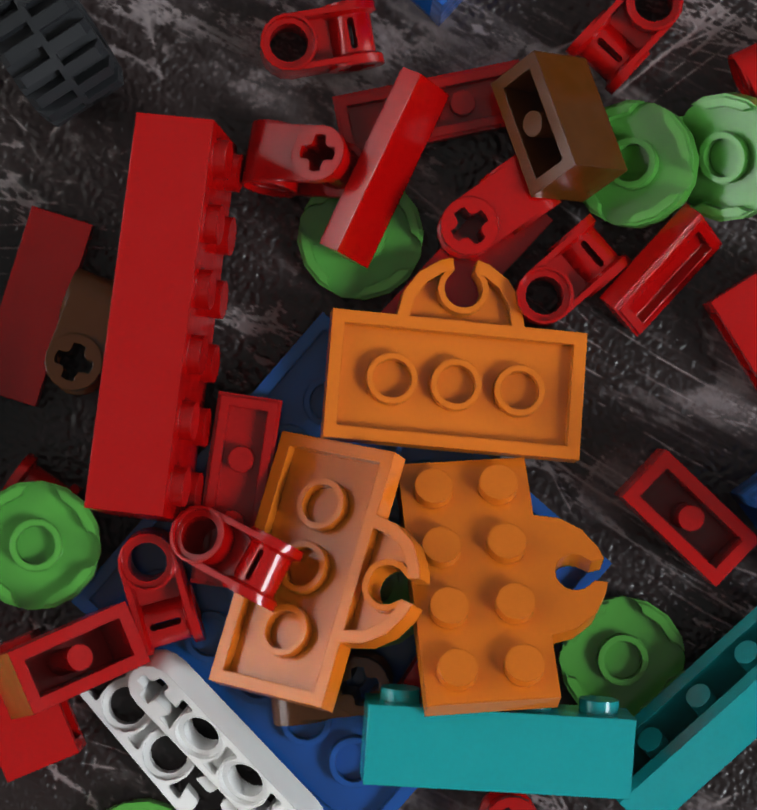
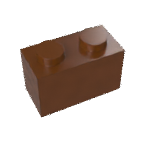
(558, 126)

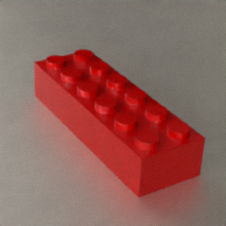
(164, 319)

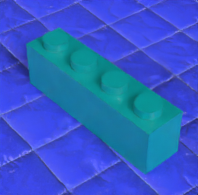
(697, 723)
(528, 751)

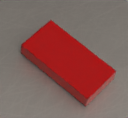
(661, 270)

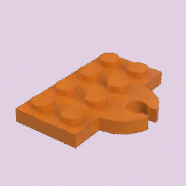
(455, 374)
(336, 509)
(491, 586)

